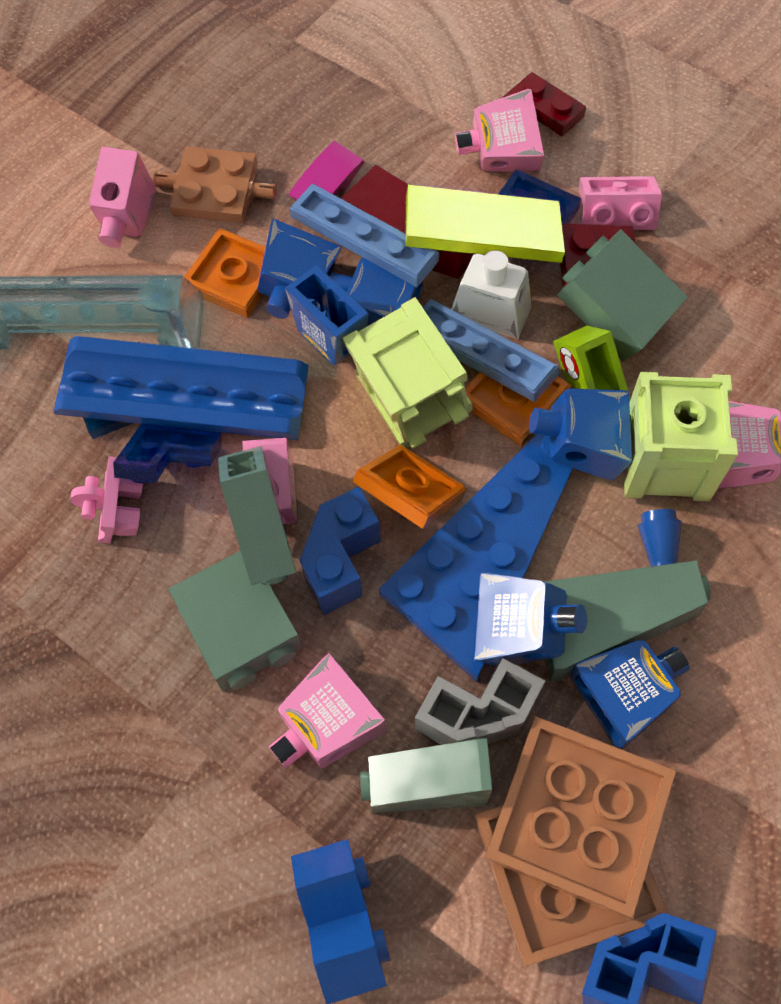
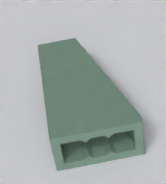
(628, 609)

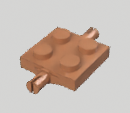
(214, 184)

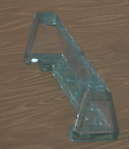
(102, 305)

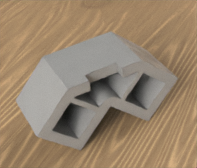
(501, 713)

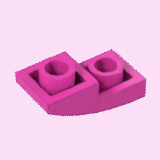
(330, 171)

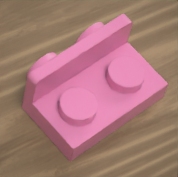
(621, 201)

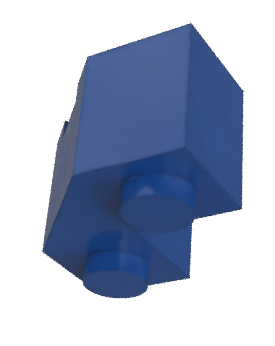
(338, 532)
(340, 931)
(660, 955)

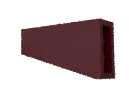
(385, 199)

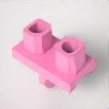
(113, 518)

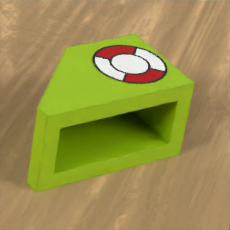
(590, 360)

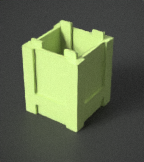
(409, 373)
(679, 436)

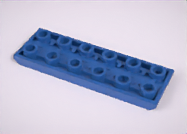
(182, 388)

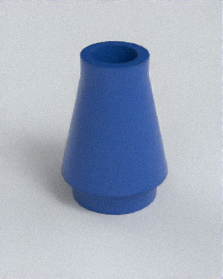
(660, 536)

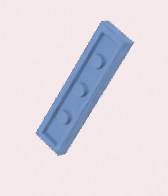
(363, 234)
(492, 353)

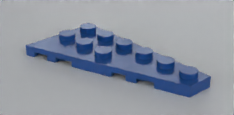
(488, 535)

